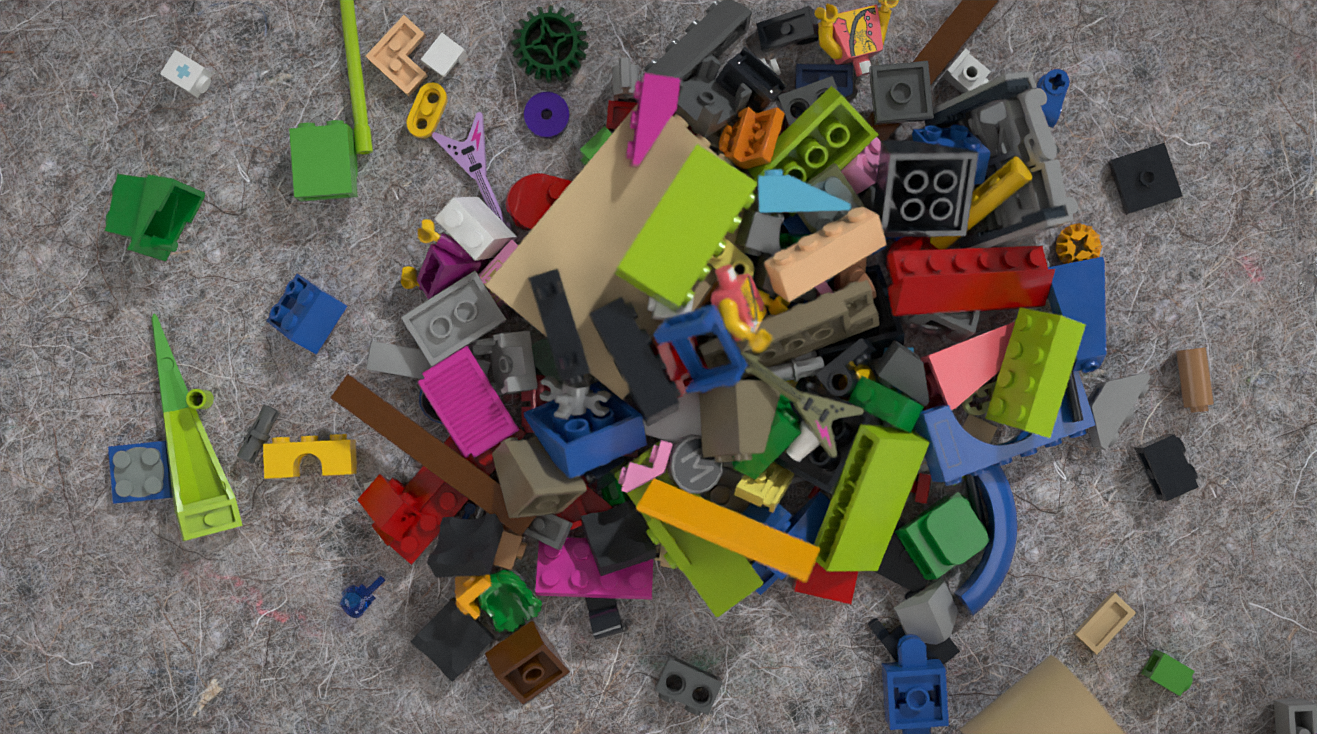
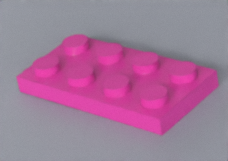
(575, 574)

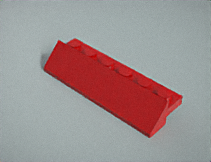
(968, 280)
(435, 501)

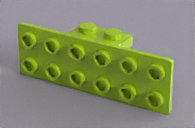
(714, 571)

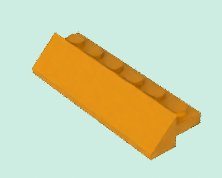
(729, 529)

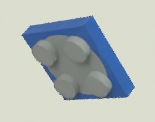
(140, 472)

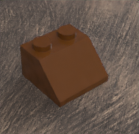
(526, 663)

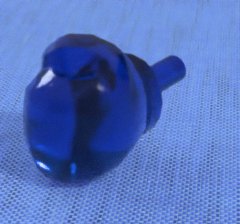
(358, 599)

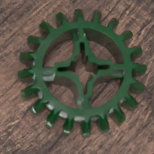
(540, 48)

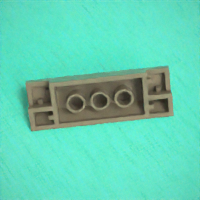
(806, 327)

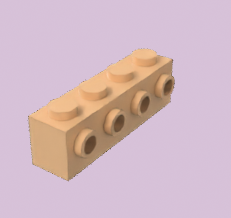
(825, 253)

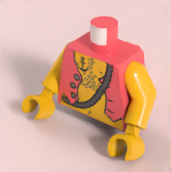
(854, 34)
(744, 307)

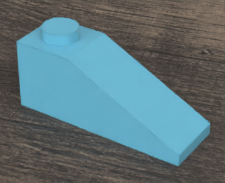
(789, 194)

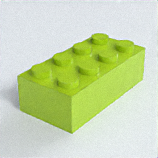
(821, 136)
(1035, 371)

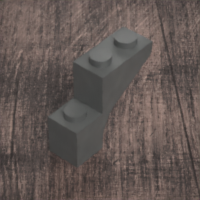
(761, 238)

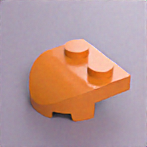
(752, 137)

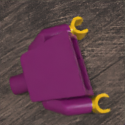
(443, 264)

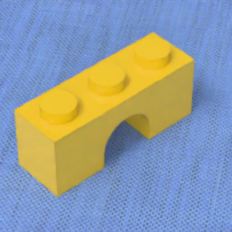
(284, 457)

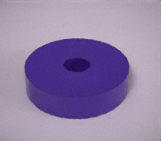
(546, 102)

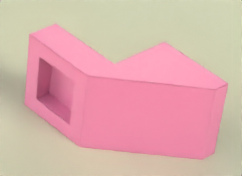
(638, 475)

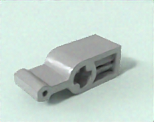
(624, 80)

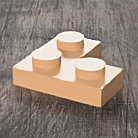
(392, 54)

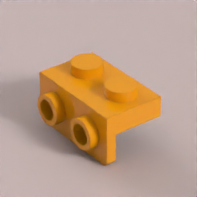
(467, 592)

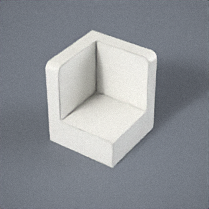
(443, 55)

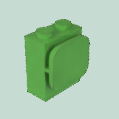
(323, 161)

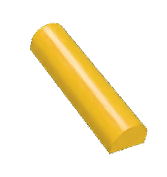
(990, 196)

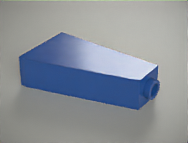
(1080, 296)

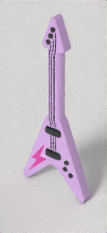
(472, 159)

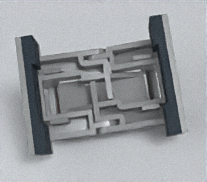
(1023, 135)

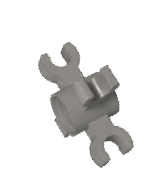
(575, 398)

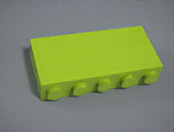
(687, 229)
(869, 498)

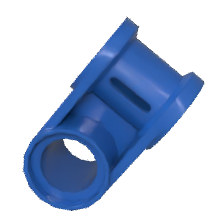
(1055, 97)

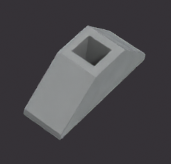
(1112, 405)

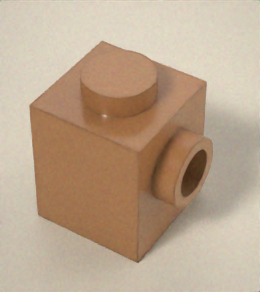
(509, 549)

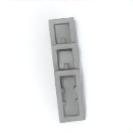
(402, 360)

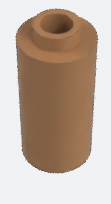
(1195, 379)

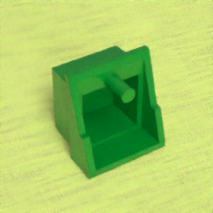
(151, 212)

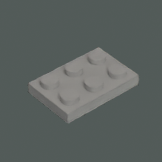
(454, 318)

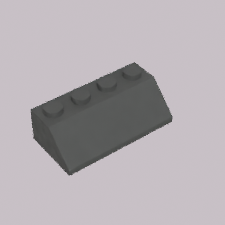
(712, 35)

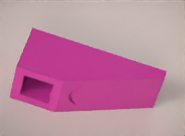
(656, 105)

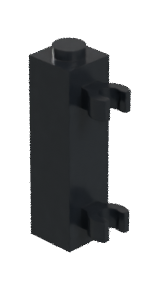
(559, 326)

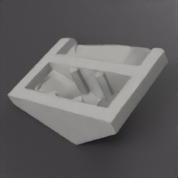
(929, 613)

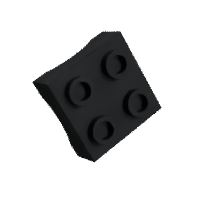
(618, 538)
(466, 546)
(452, 640)

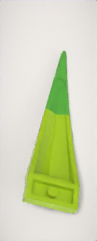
(199, 486)

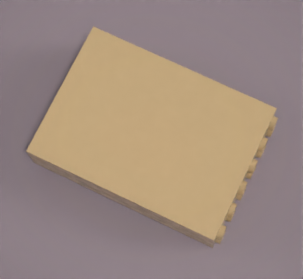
(593, 230)

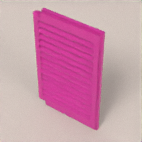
(467, 403)

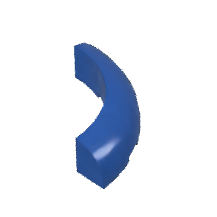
(1000, 549)

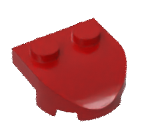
(532, 197)

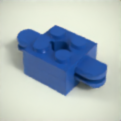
(914, 689)

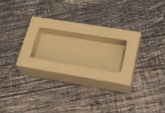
(1104, 623)

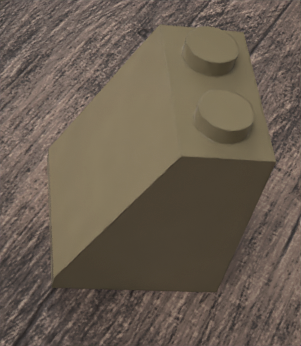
(737, 420)
(532, 480)

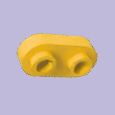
(427, 111)

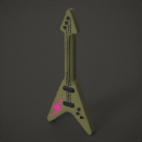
(815, 410)

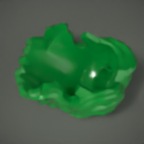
(509, 601)

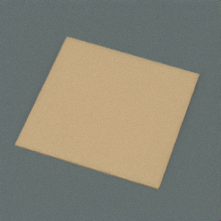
(979, 428)

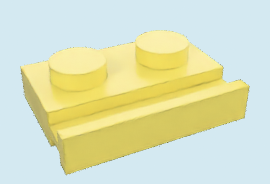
(767, 488)

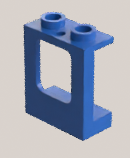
(681, 327)

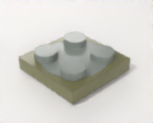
(835, 184)

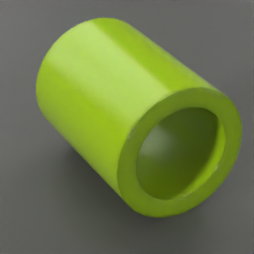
(191, 399)

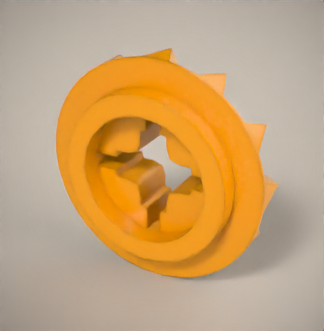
(1066, 249)

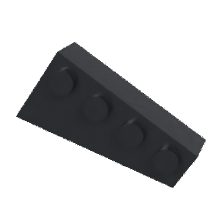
(636, 361)

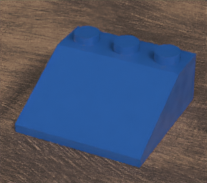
(587, 439)

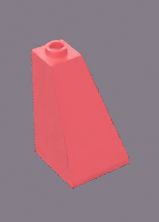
(964, 367)

